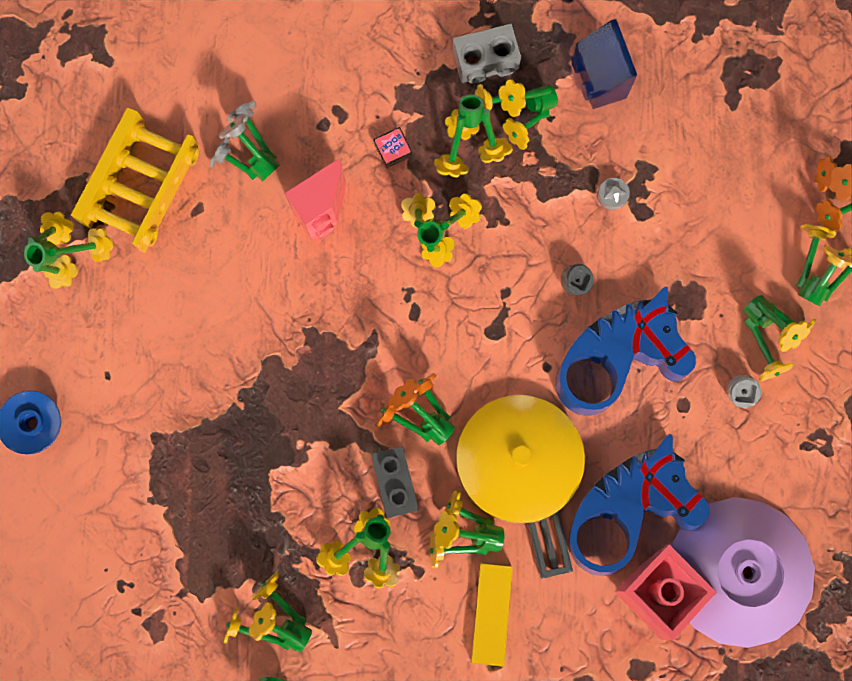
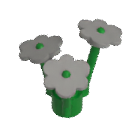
(263, 161)

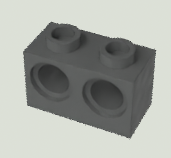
(394, 482)

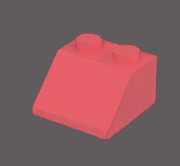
(319, 200)
(665, 593)

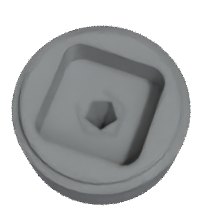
(613, 193)
(744, 391)

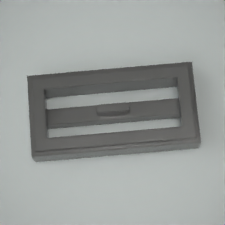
(550, 549)

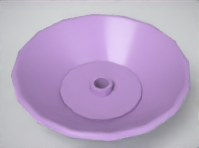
(781, 564)

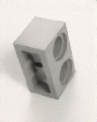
(483, 46)

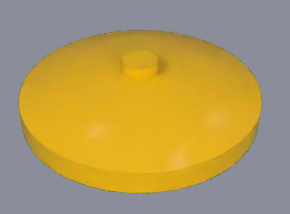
(520, 459)

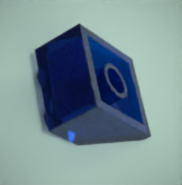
(604, 65)

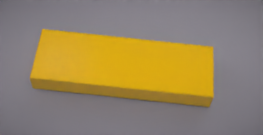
(492, 614)

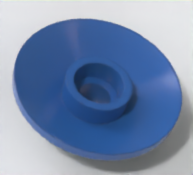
(15, 420)

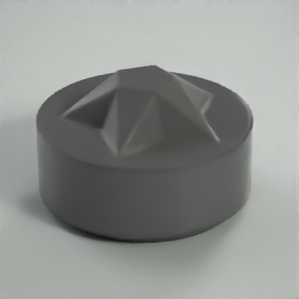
(577, 279)

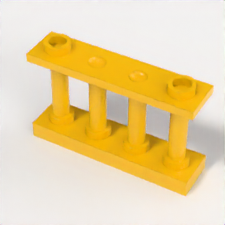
(119, 156)

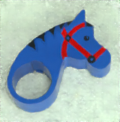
(633, 332)
(641, 484)

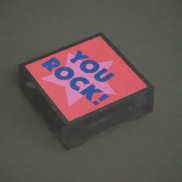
(392, 147)

